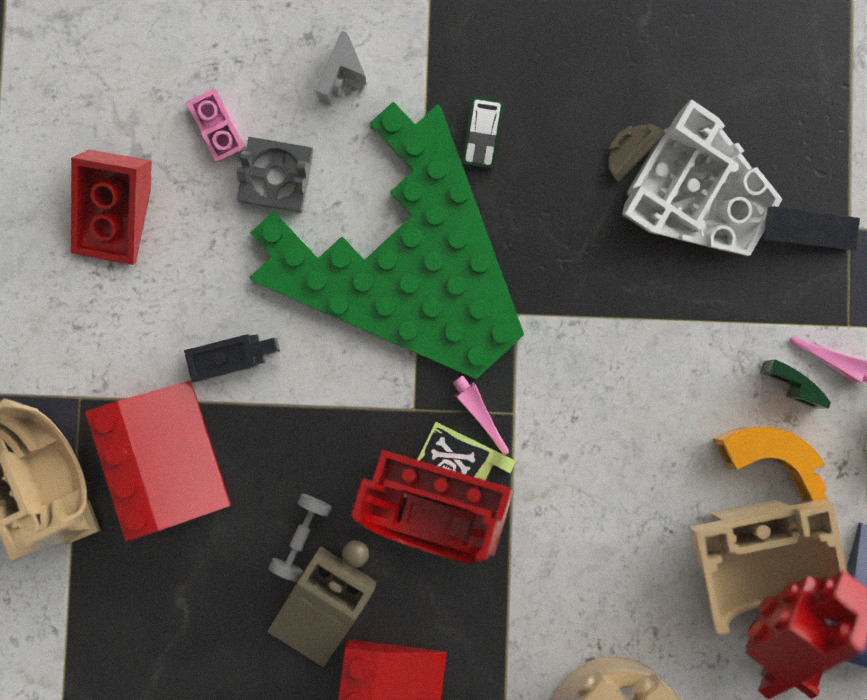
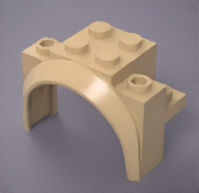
(37, 483)

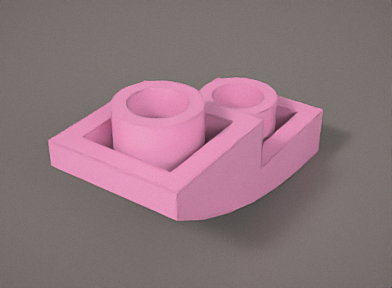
(215, 125)

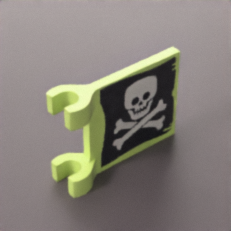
(461, 454)

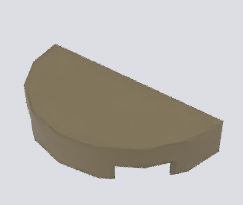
(631, 147)

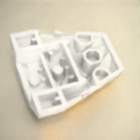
(701, 187)

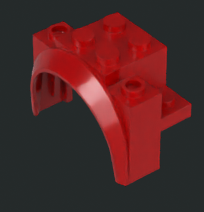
(796, 641)

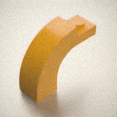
(751, 444)

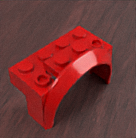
(427, 523)

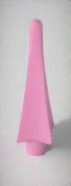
(849, 367)
(472, 401)

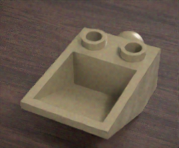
(323, 605)

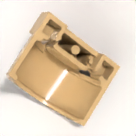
(762, 549)
(603, 676)

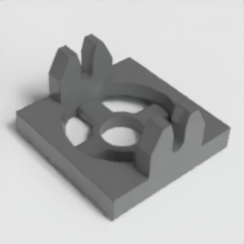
(258, 147)

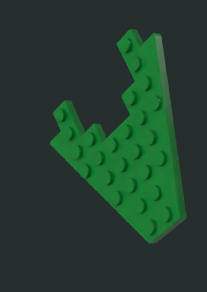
(430, 281)

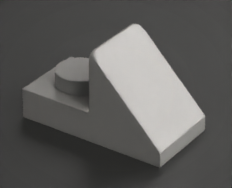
(341, 63)

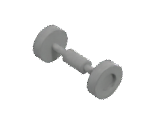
(285, 568)

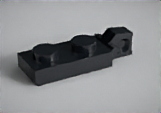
(228, 356)

